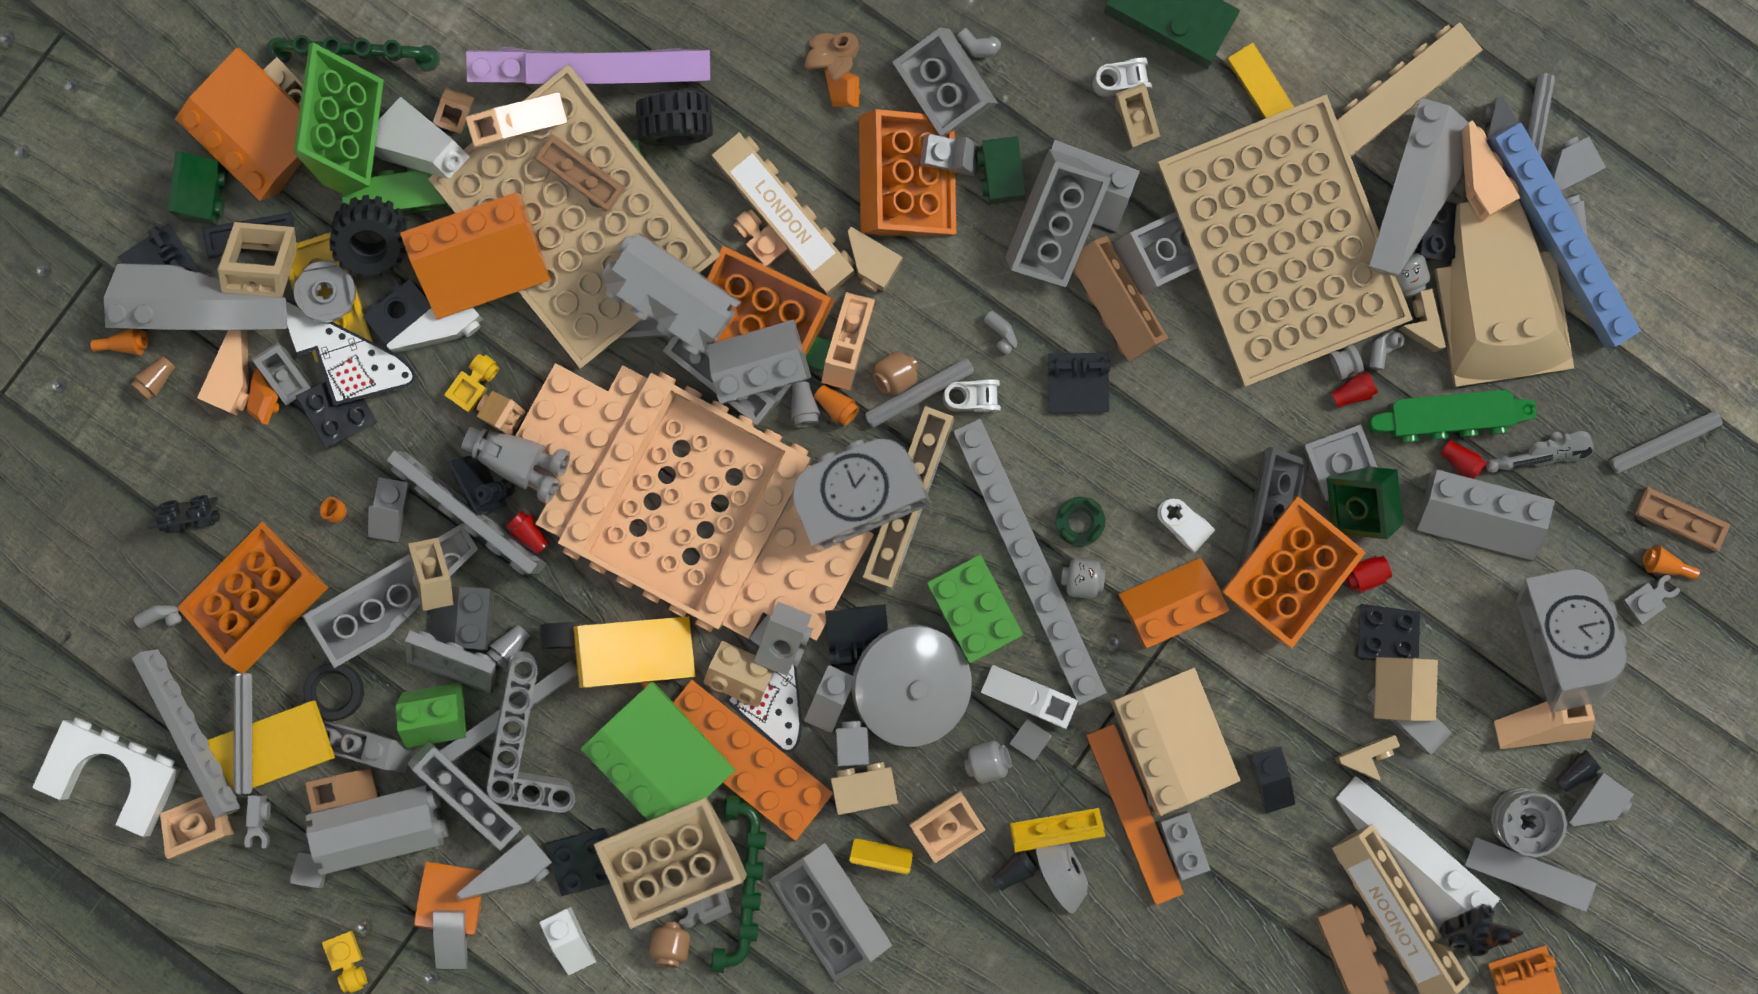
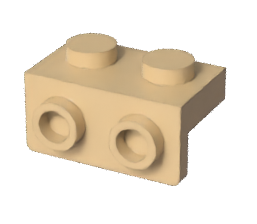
(737, 674)

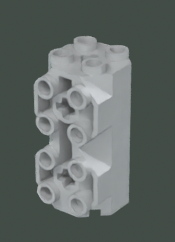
(670, 293)
(376, 829)

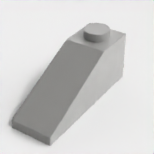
(514, 869)

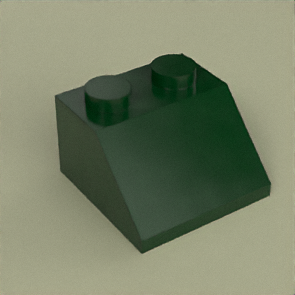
(197, 189)
(1366, 502)

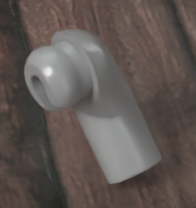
(978, 47)
(1005, 331)
(1383, 345)
(158, 612)

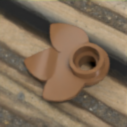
(829, 53)

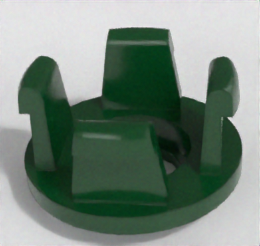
(1096, 516)

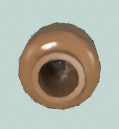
(895, 373)
(669, 945)

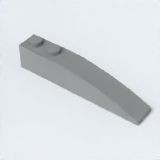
(1422, 185)
(184, 300)
(378, 603)

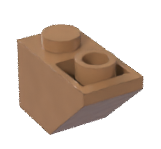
(341, 790)

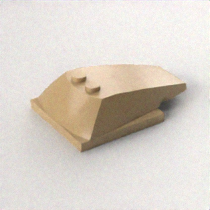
(1501, 301)

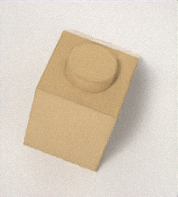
(873, 261)
(431, 574)

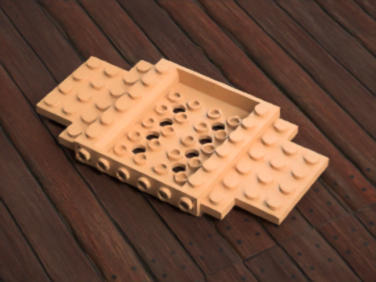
(616, 453)

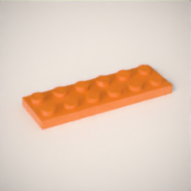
(763, 772)

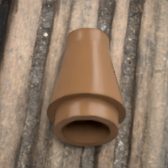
(152, 379)

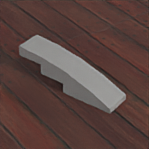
(1531, 874)

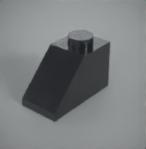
(1272, 779)

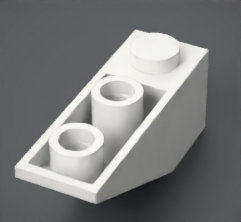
(1029, 696)

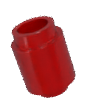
(1369, 574)

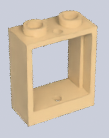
(269, 280)

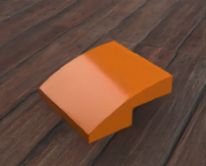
(438, 892)

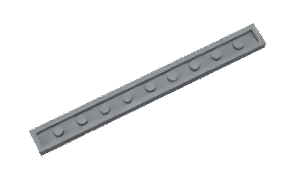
(1029, 562)

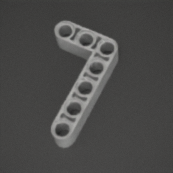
(514, 742)

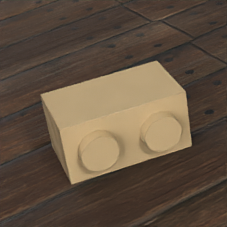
(864, 789)

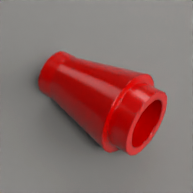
(1356, 390)
(1464, 460)
(526, 532)

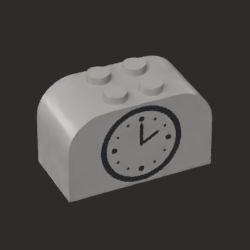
(857, 491)
(1572, 637)

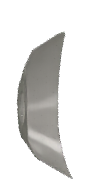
(1066, 885)

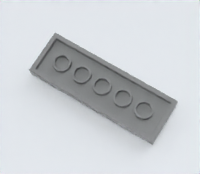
(455, 505)

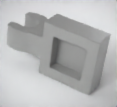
(257, 813)

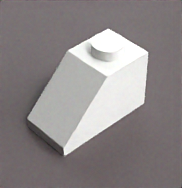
(568, 941)

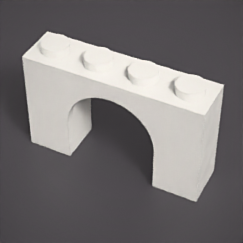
(150, 776)

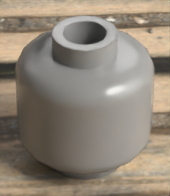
(988, 762)

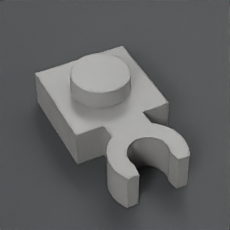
(1647, 601)
(705, 909)

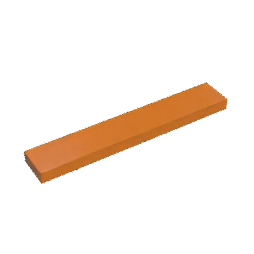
(1134, 814)

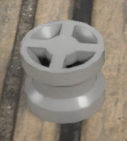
(1346, 362)

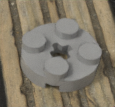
(310, 282)

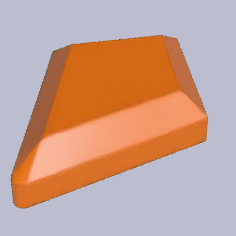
(843, 91)
(262, 399)

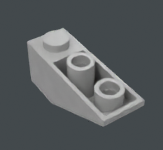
(367, 747)

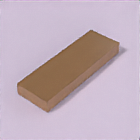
(580, 173)
(1681, 519)

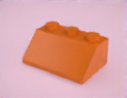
(1173, 603)

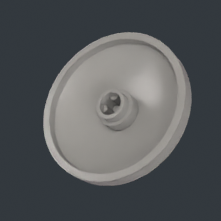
(911, 685)

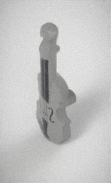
(1569, 448)

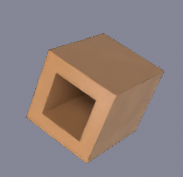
(453, 110)

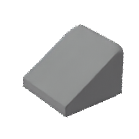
(1030, 739)
(306, 872)

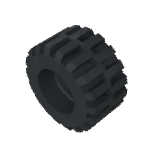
(674, 118)
(361, 256)

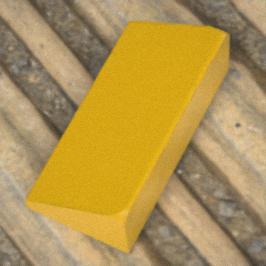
(881, 856)

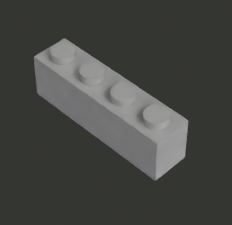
(464, 795)

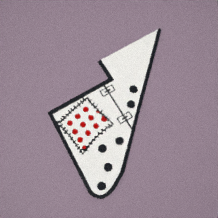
(349, 362)
(780, 707)

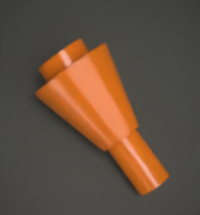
(127, 341)
(1661, 561)

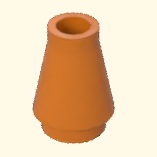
(838, 406)

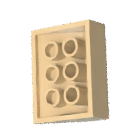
(1175, 741)
(670, 862)

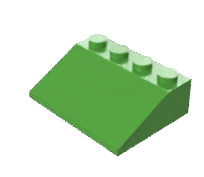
(338, 121)
(657, 755)

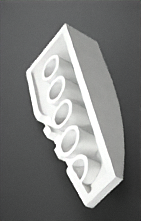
(1434, 874)

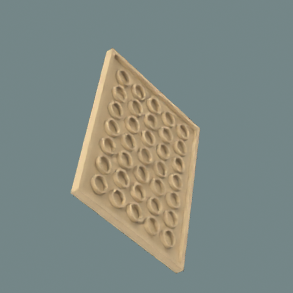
(570, 228)
(1283, 240)

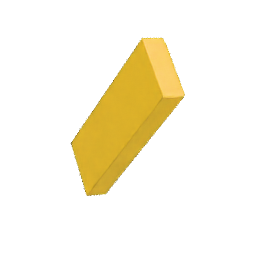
(1259, 81)
(1057, 830)

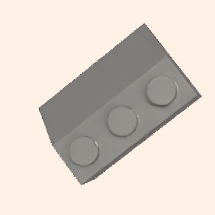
(944, 81)
(1118, 190)
(757, 362)

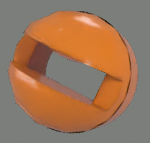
(333, 510)

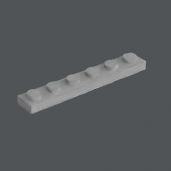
(186, 733)

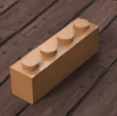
(1118, 299)
(1352, 950)

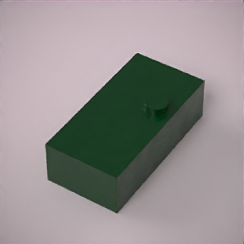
(1184, 26)

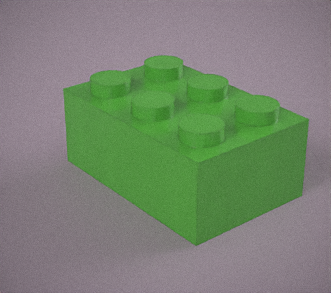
(974, 609)

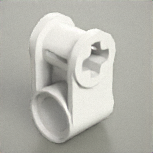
(1125, 74)
(974, 396)
(1188, 527)

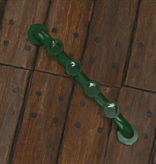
(425, 56)
(750, 899)

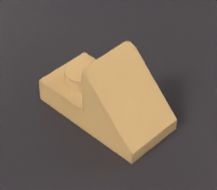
(1137, 114)
(1429, 330)
(1361, 757)

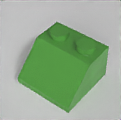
(431, 715)

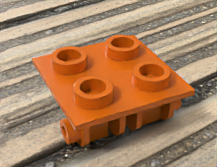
(1526, 973)

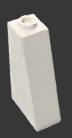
(416, 143)

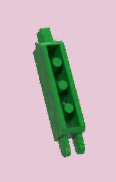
(1453, 414)

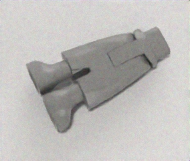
(515, 458)

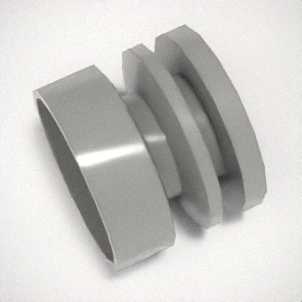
(1545, 818)

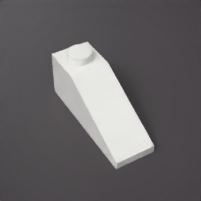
(430, 331)

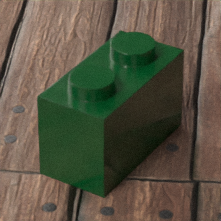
(1002, 170)

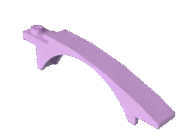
(538, 67)

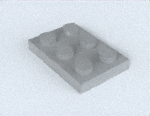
(450, 661)

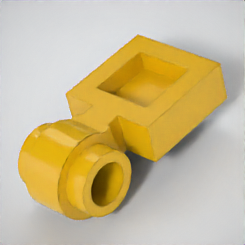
(466, 389)
(342, 953)

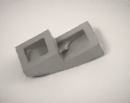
(450, 939)

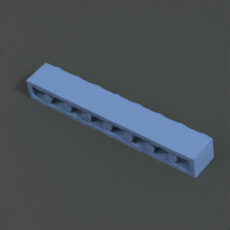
(1564, 236)

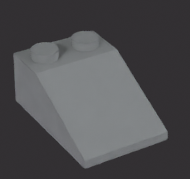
(1156, 253)

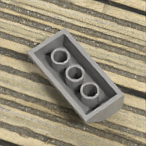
(1057, 218)
(1484, 515)
(830, 912)

